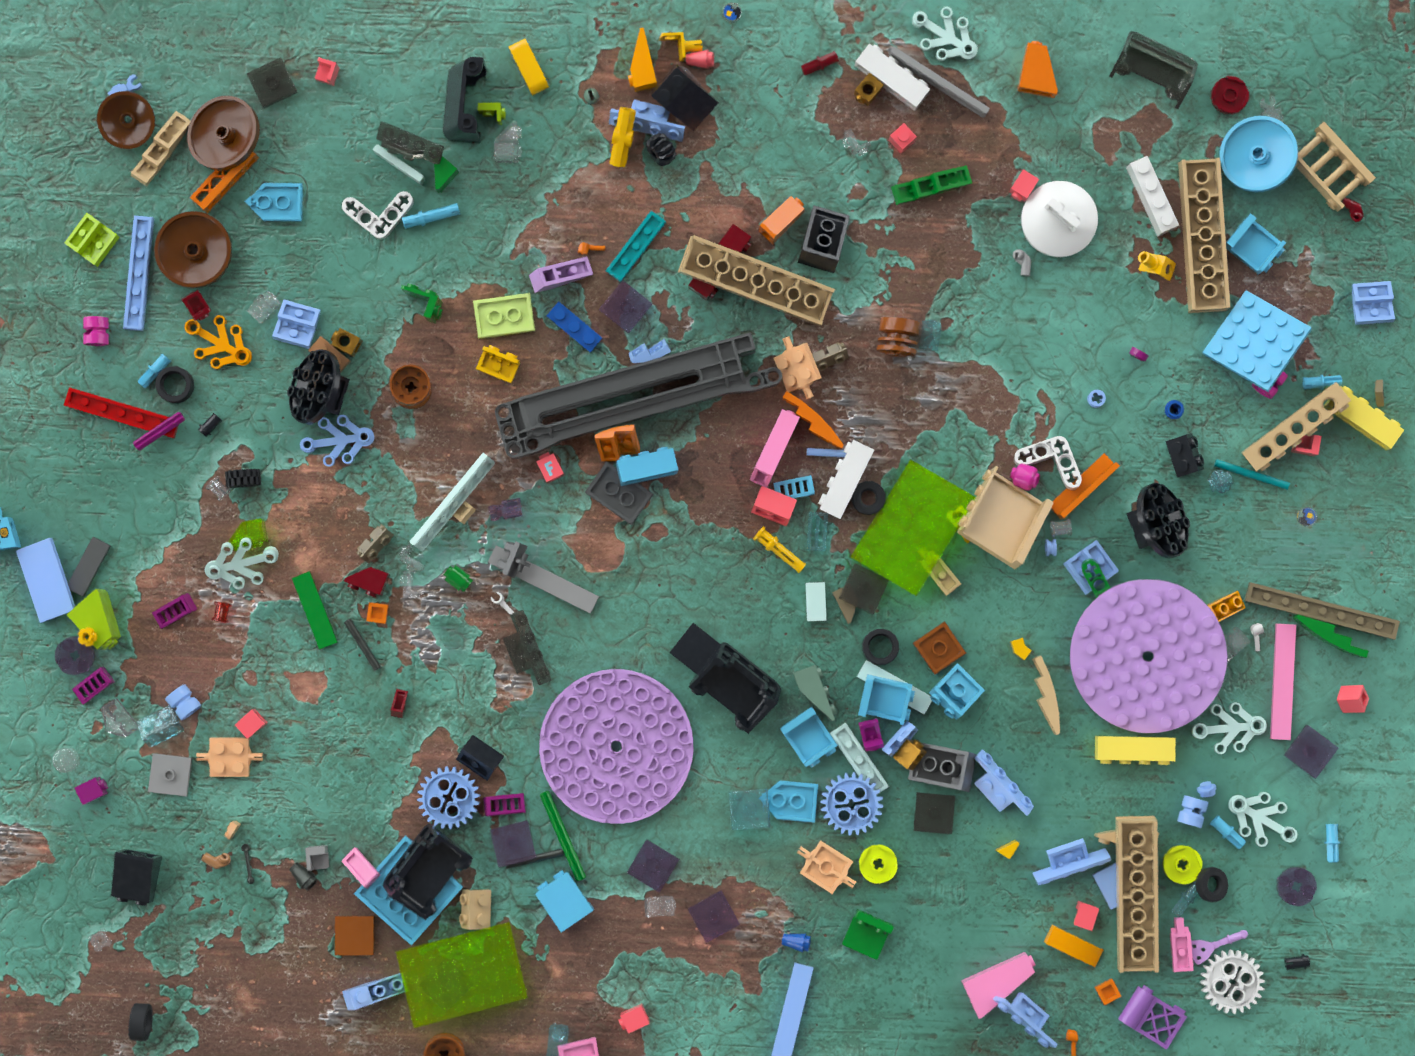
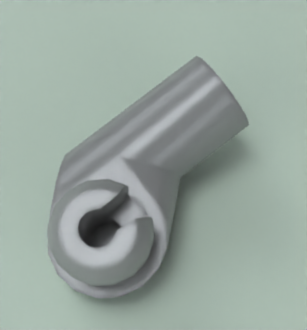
(1024, 260)

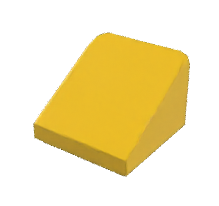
(1008, 849)

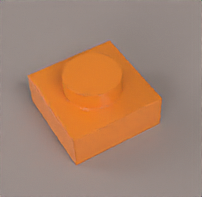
(377, 613)
(1107, 991)

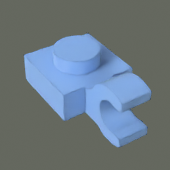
(128, 87)

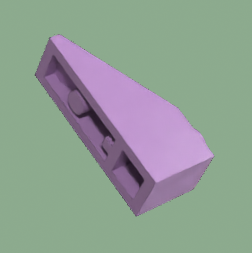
(560, 274)

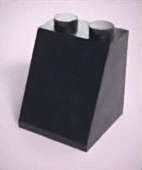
(135, 876)

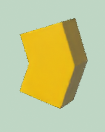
(1019, 648)

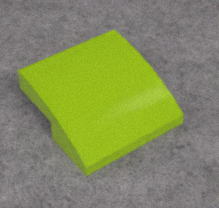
(92, 239)

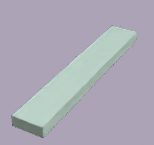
(452, 502)

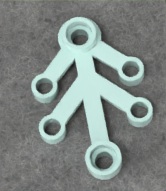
(947, 36)
(238, 564)
(1231, 727)
(1259, 817)

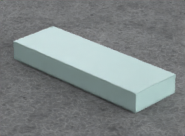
(399, 164)

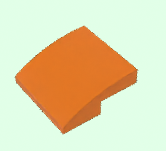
(617, 442)

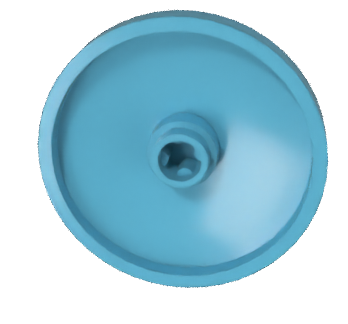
(1258, 153)

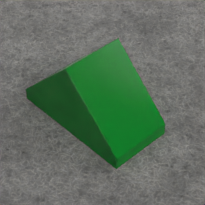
(444, 174)

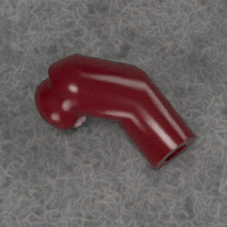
(1354, 208)

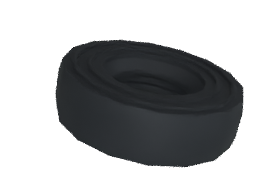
(868, 509)
(1221, 884)

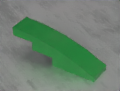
(931, 185)
(1325, 632)

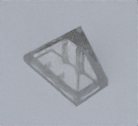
(118, 720)

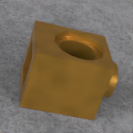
(871, 82)
(353, 346)
(910, 754)

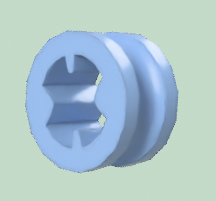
(1098, 393)
(1050, 547)

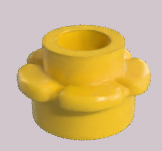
(82, 636)

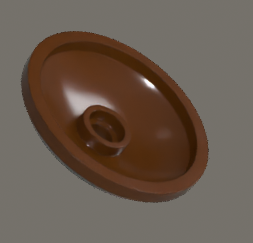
(112, 121)

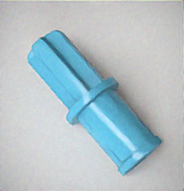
(153, 371)
(1320, 382)
(1228, 832)
(1332, 843)

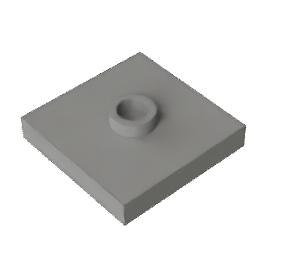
(170, 774)

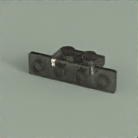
(408, 144)
(524, 649)

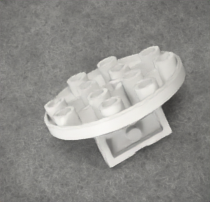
(1059, 219)

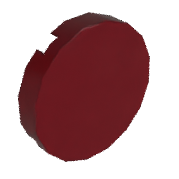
(1229, 95)

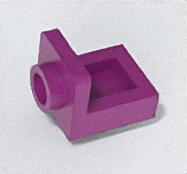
(871, 735)

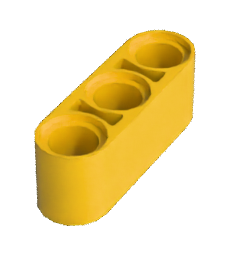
(528, 66)

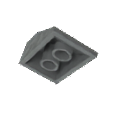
(945, 768)

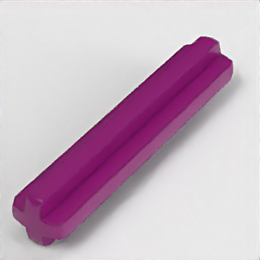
(159, 431)

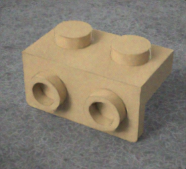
(475, 909)

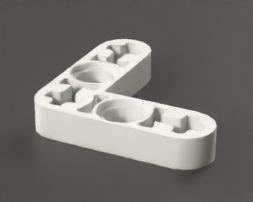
(375, 220)
(1052, 452)

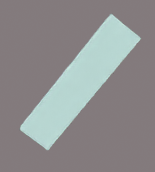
(921, 699)
(857, 756)

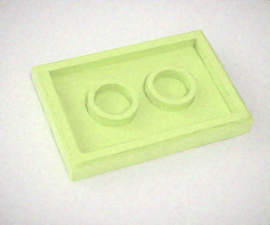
(504, 316)

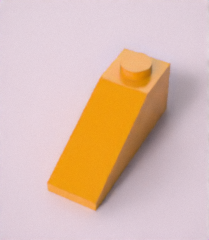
(642, 69)

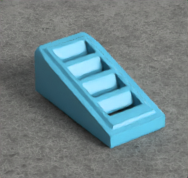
(808, 479)

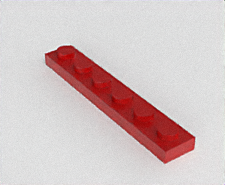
(115, 411)

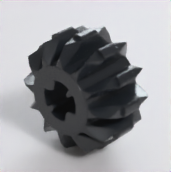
(661, 149)

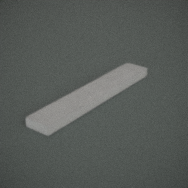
(939, 82)
(550, 583)

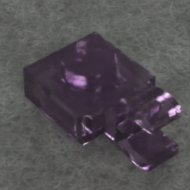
(508, 509)

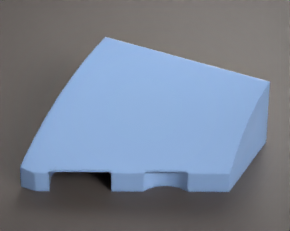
(905, 732)

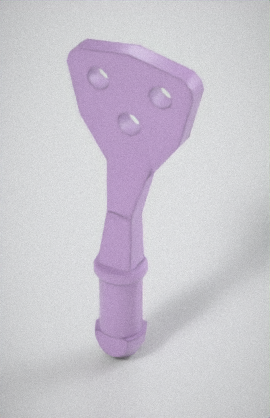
(1211, 946)

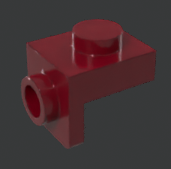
(196, 305)

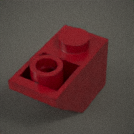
(370, 579)

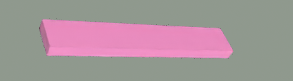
(1283, 681)

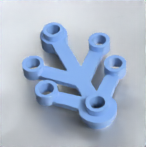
(340, 440)

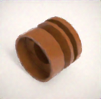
(898, 336)
(403, 379)
(444, 1041)

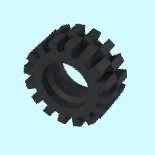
(243, 478)

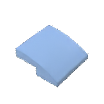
(1373, 302)
(296, 324)
(643, 354)
(1095, 552)

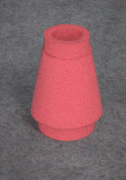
(700, 59)

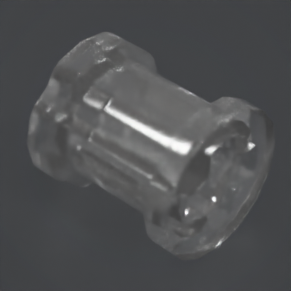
(218, 488)
(1060, 528)

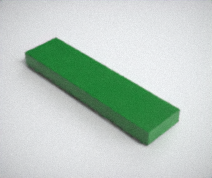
(314, 610)

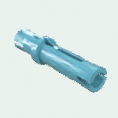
(430, 216)

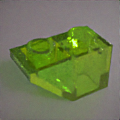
(251, 529)

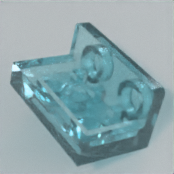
(159, 726)

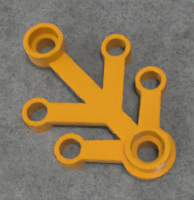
(220, 344)

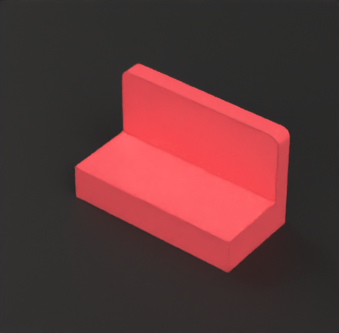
(774, 506)

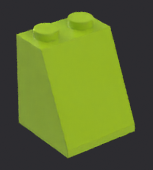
(97, 614)

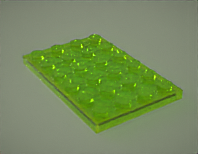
(913, 528)
(461, 974)

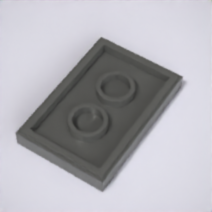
(622, 500)

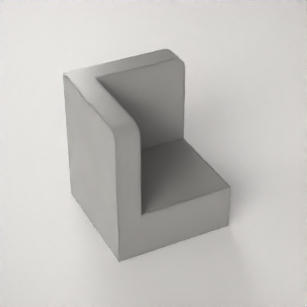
(317, 857)

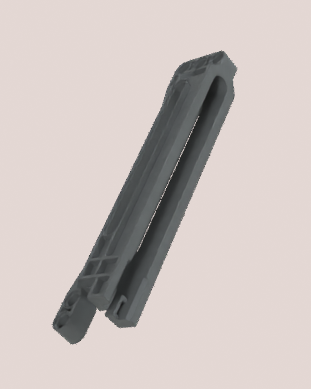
(713, 363)

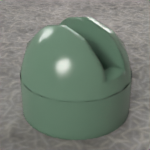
(587, 98)

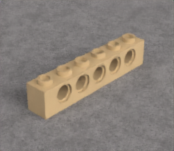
(1340, 402)

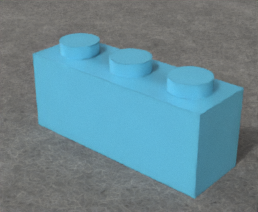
(646, 466)

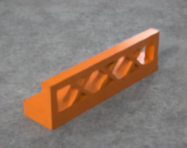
(223, 186)
(1091, 479)

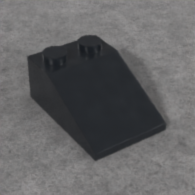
(684, 98)
(823, 239)

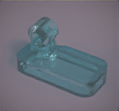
(557, 1036)

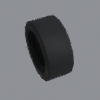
(174, 370)
(878, 632)
(140, 1022)

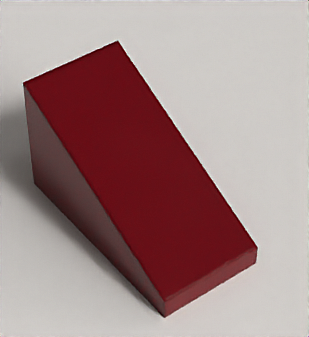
(399, 703)

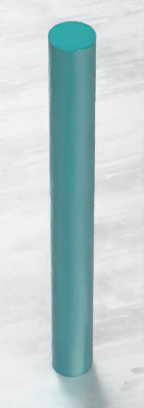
(1251, 474)

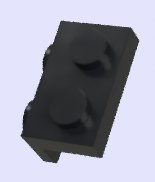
(1185, 455)

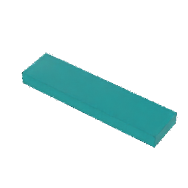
(636, 246)

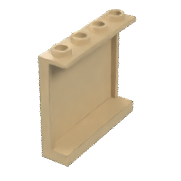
(1003, 519)

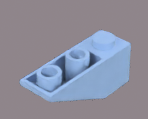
(373, 991)

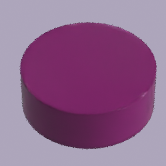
(1138, 354)

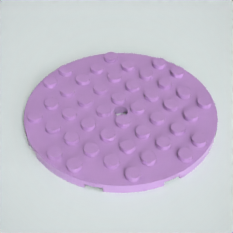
(1153, 693)
(579, 753)

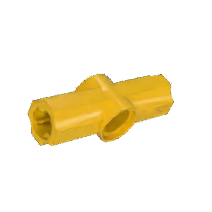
(622, 137)

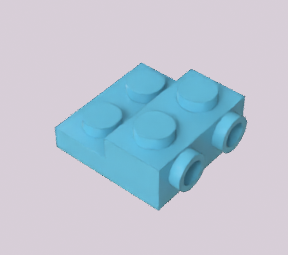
(956, 692)

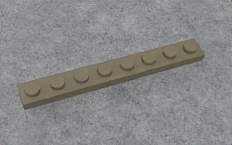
(1322, 611)

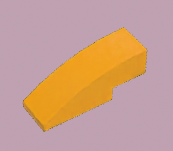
(1073, 946)

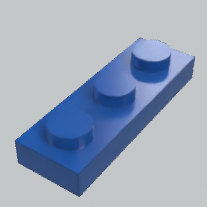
(574, 327)

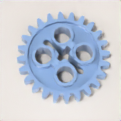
(433, 789)
(855, 821)

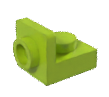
(490, 109)

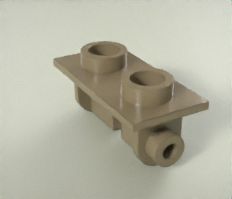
(836, 354)
(369, 550)

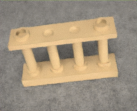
(1349, 162)

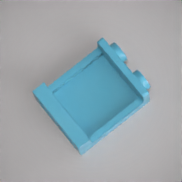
(1254, 245)
(886, 699)
(809, 737)
(563, 900)

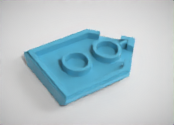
(278, 202)
(793, 801)

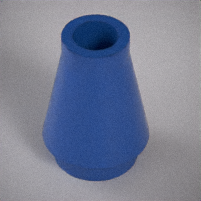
(1177, 407)
(799, 942)

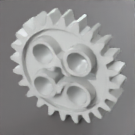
(1216, 973)

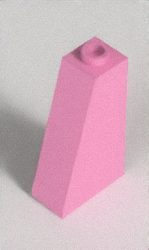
(774, 448)
(998, 982)

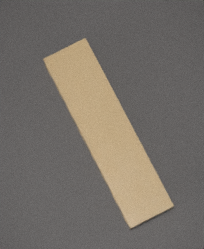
(1204, 235)
(755, 280)
(1137, 893)

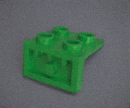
(867, 934)

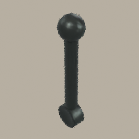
(245, 848)

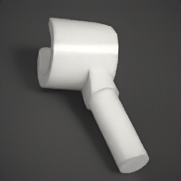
(502, 603)
(1256, 629)

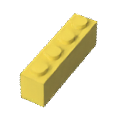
(1368, 420)
(1134, 749)

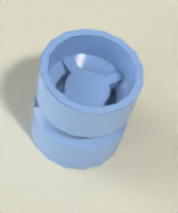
(183, 702)
(1192, 818)

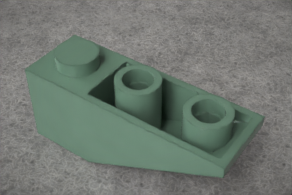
(811, 687)

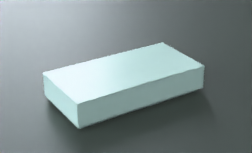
(815, 601)

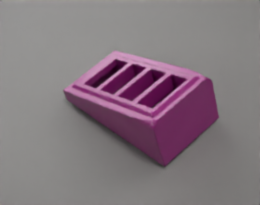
(185, 605)
(105, 676)
(487, 804)

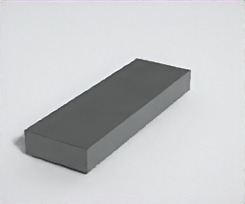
(88, 566)

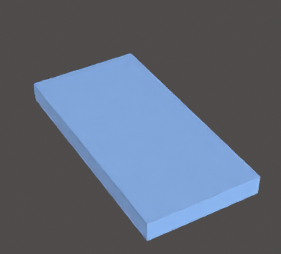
(45, 580)

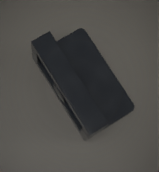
(479, 757)

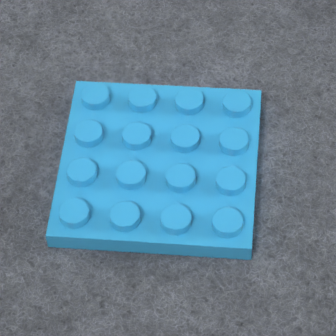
(1257, 341)
(397, 916)

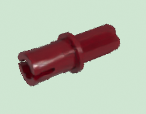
(819, 63)

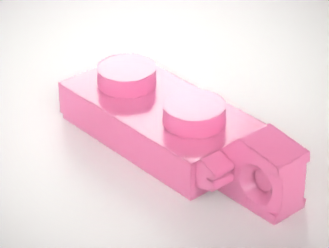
(1181, 946)

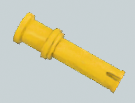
(771, 543)

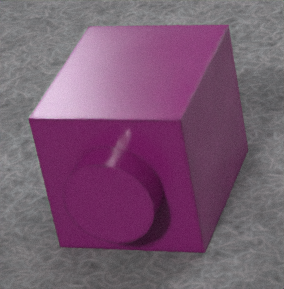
(91, 790)

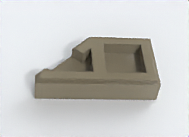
(846, 608)

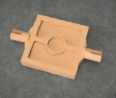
(797, 367)
(229, 757)
(826, 867)

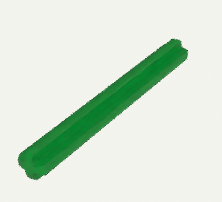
(562, 835)

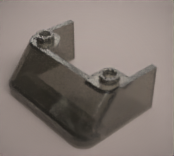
(1156, 64)

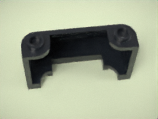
(457, 124)
(737, 686)
(425, 870)

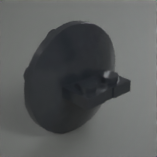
(318, 387)
(1159, 521)

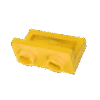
(498, 364)

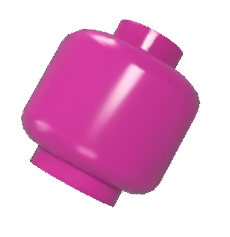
(1025, 476)

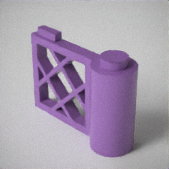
(1139, 1008)

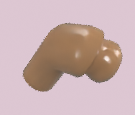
(218, 861)

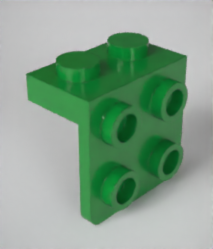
(433, 309)

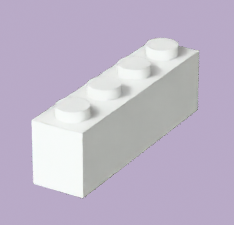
(895, 79)
(1152, 196)
(848, 475)

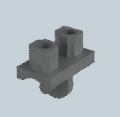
(516, 559)

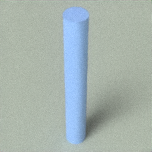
(825, 452)

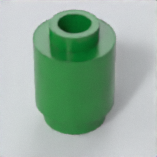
(457, 578)

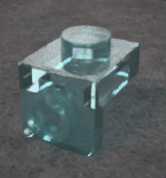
(930, 335)

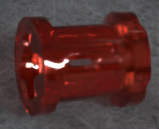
(219, 605)

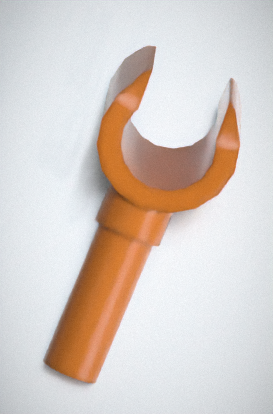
(585, 247)
(1072, 1036)

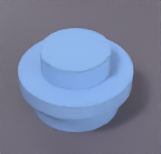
(1206, 789)

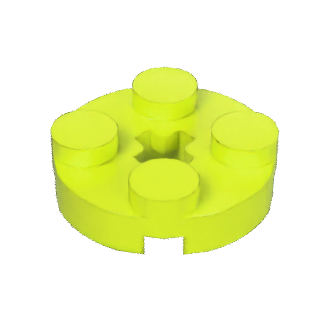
(1193, 865)
(882, 874)

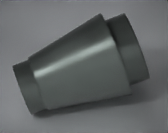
(305, 878)

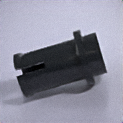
(209, 425)
(1298, 962)

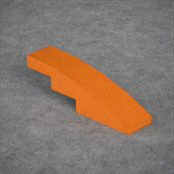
(818, 425)

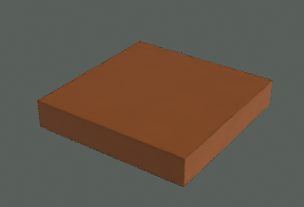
(939, 648)
(354, 935)

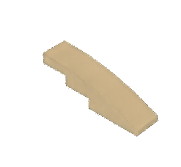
(161, 148)
(1048, 702)

